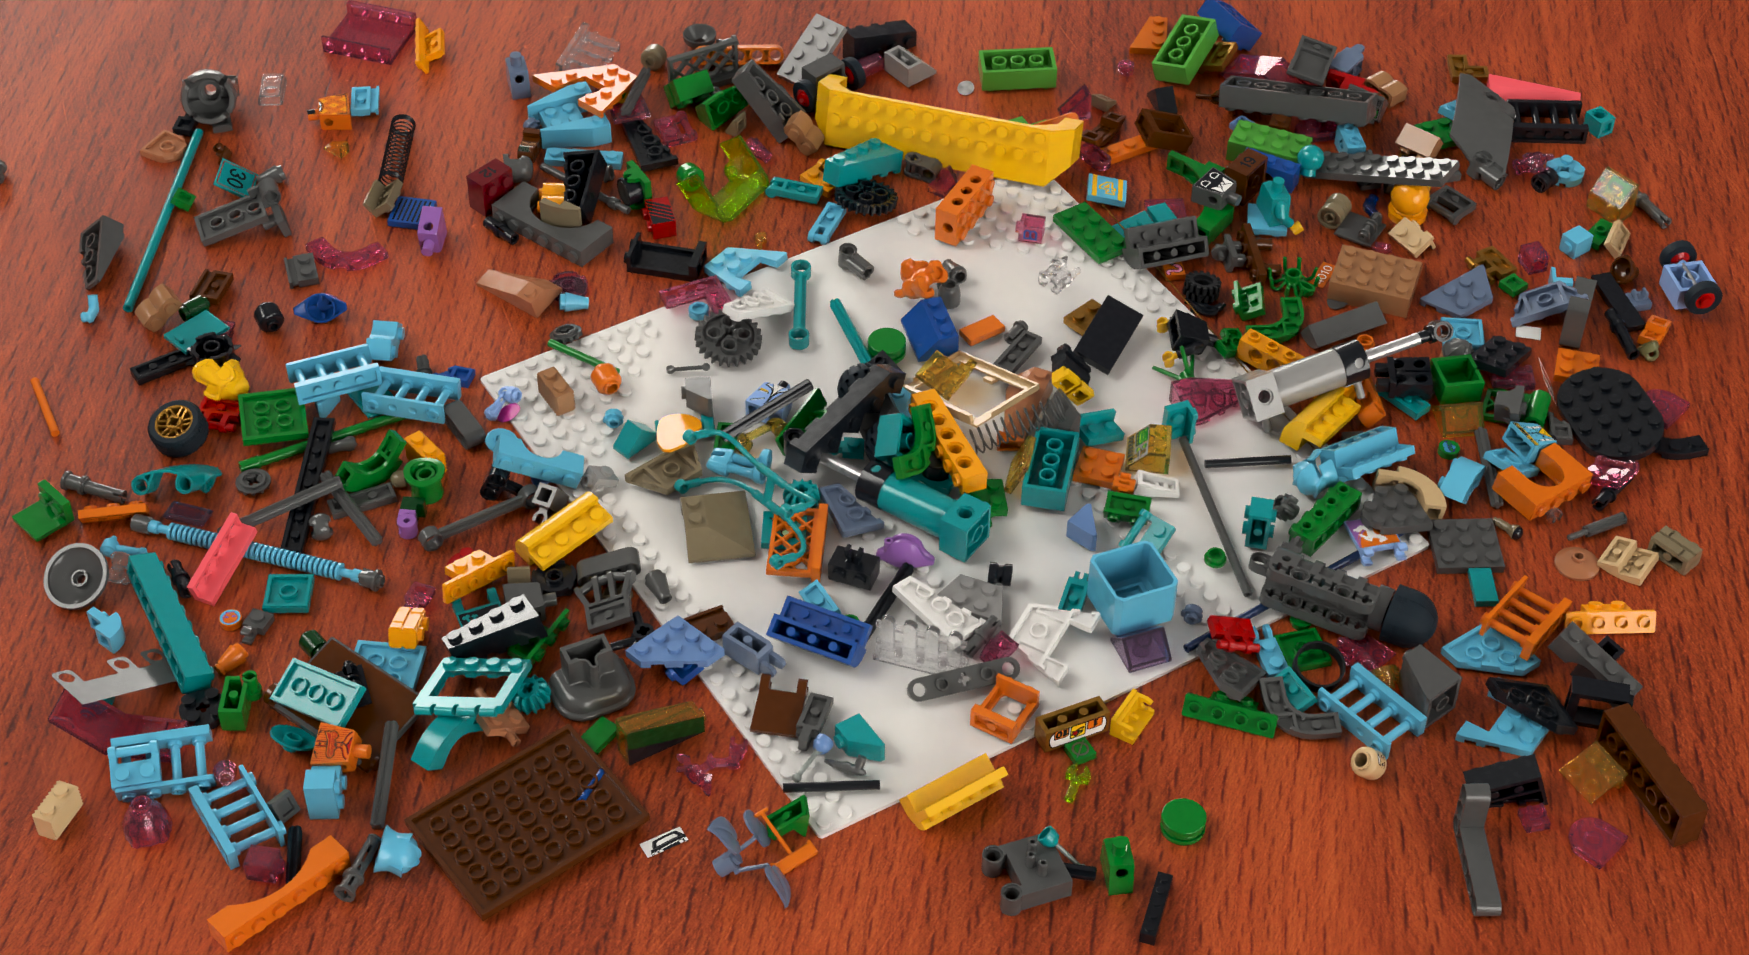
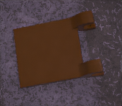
(778, 710)

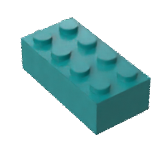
(1050, 469)

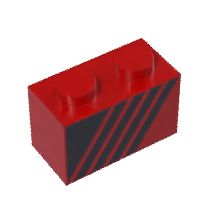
(659, 218)

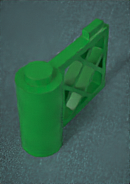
(1536, 411)

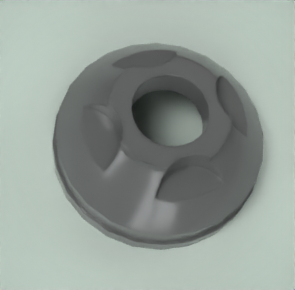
(699, 33)

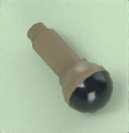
(1514, 531)

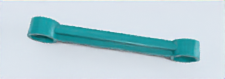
(799, 316)

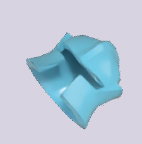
(1308, 478)
(397, 852)

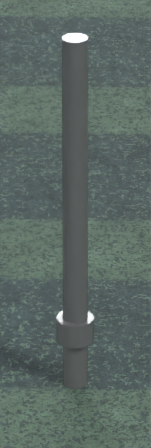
(612, 202)

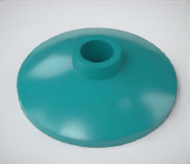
(292, 738)

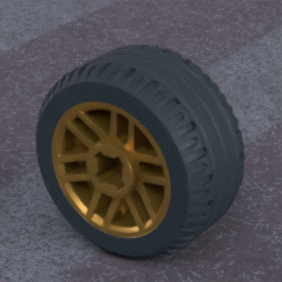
(178, 428)

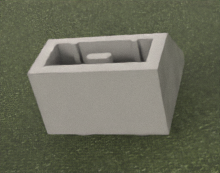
(906, 66)

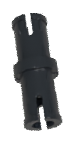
(493, 225)
(179, 578)

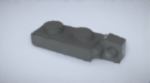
(812, 719)

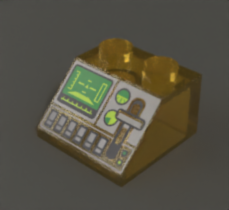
(1149, 449)

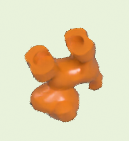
(918, 277)

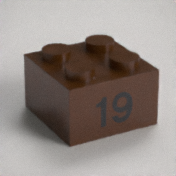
(1248, 172)

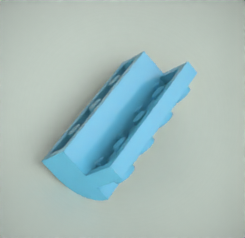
(1366, 453)

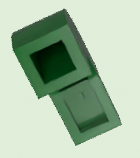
(376, 468)

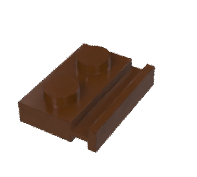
(212, 285)
(711, 622)

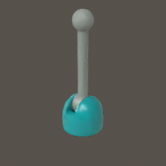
(1050, 838)

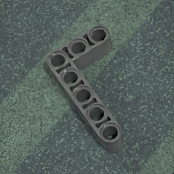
(1577, 313)
(1474, 849)

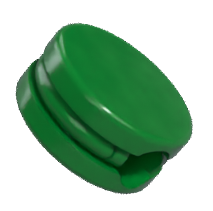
(890, 341)
(1183, 821)

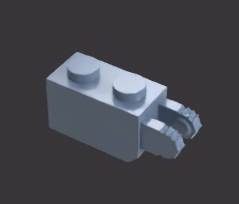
(1349, 60)
(751, 650)

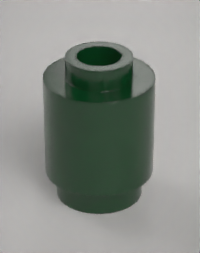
(193, 307)
(311, 642)

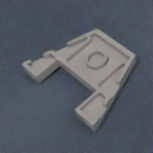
(976, 596)

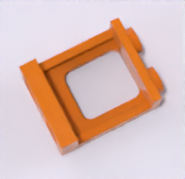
(997, 725)

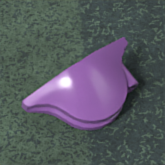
(904, 549)

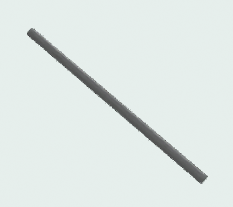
(1230, 552)

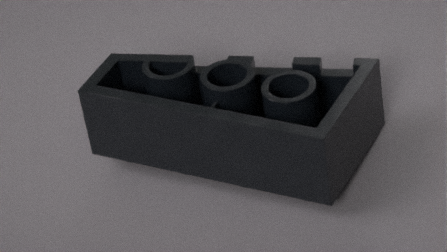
(877, 38)
(584, 180)
(496, 630)

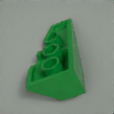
(720, 107)

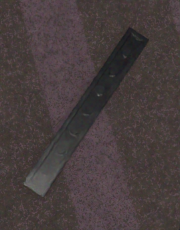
(312, 466)

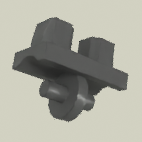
(1229, 253)

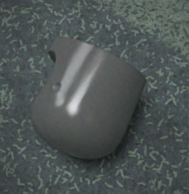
(521, 168)

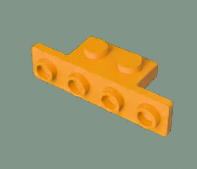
(428, 45)
(474, 572)
(1611, 618)

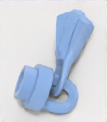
(512, 395)

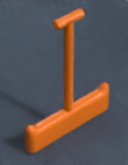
(794, 858)

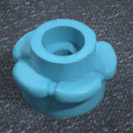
(613, 418)

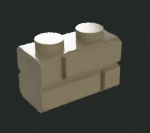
(1675, 550)

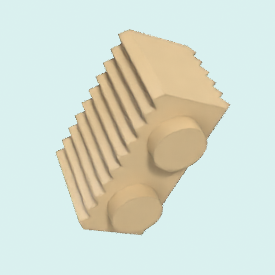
(57, 810)

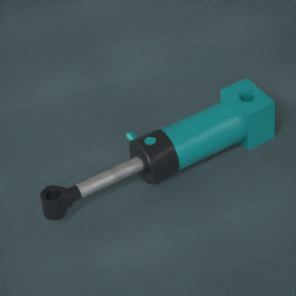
(958, 524)

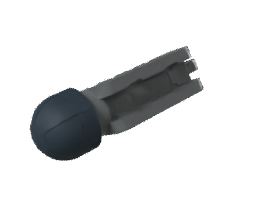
(1400, 615)

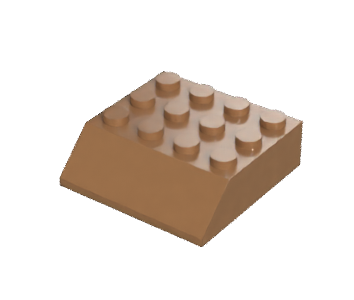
(1372, 276)

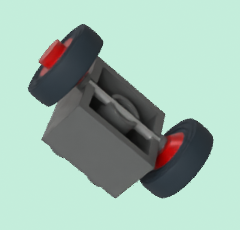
(806, 89)

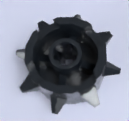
(213, 347)

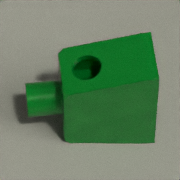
(1116, 856)

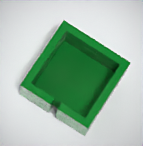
(689, 88)
(1456, 379)

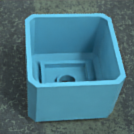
(1132, 587)

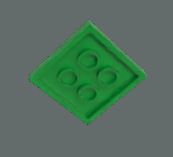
(272, 417)

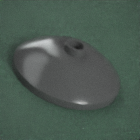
(66, 571)

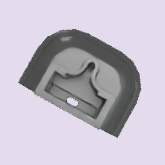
(591, 681)

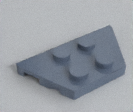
(1462, 295)
(1543, 302)

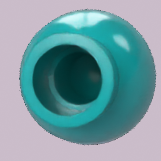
(1310, 159)

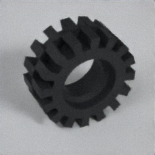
(1202, 286)

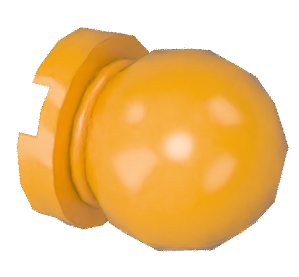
(1408, 202)

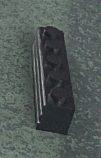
(1156, 908)

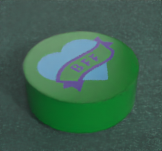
(1448, 449)

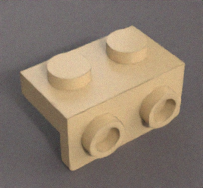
(1411, 237)

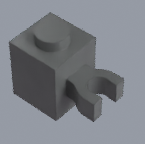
(549, 500)

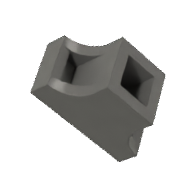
(1510, 405)

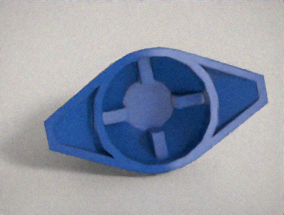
(320, 308)

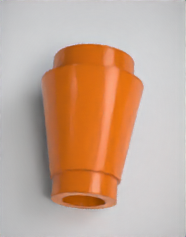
(231, 658)

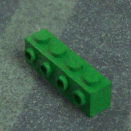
(1326, 517)

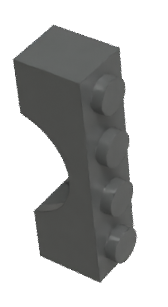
(1578, 647)

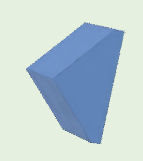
(1082, 528)

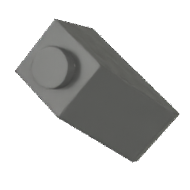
(698, 395)

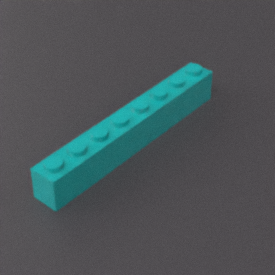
(169, 623)

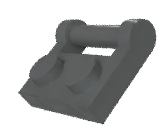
(1452, 200)

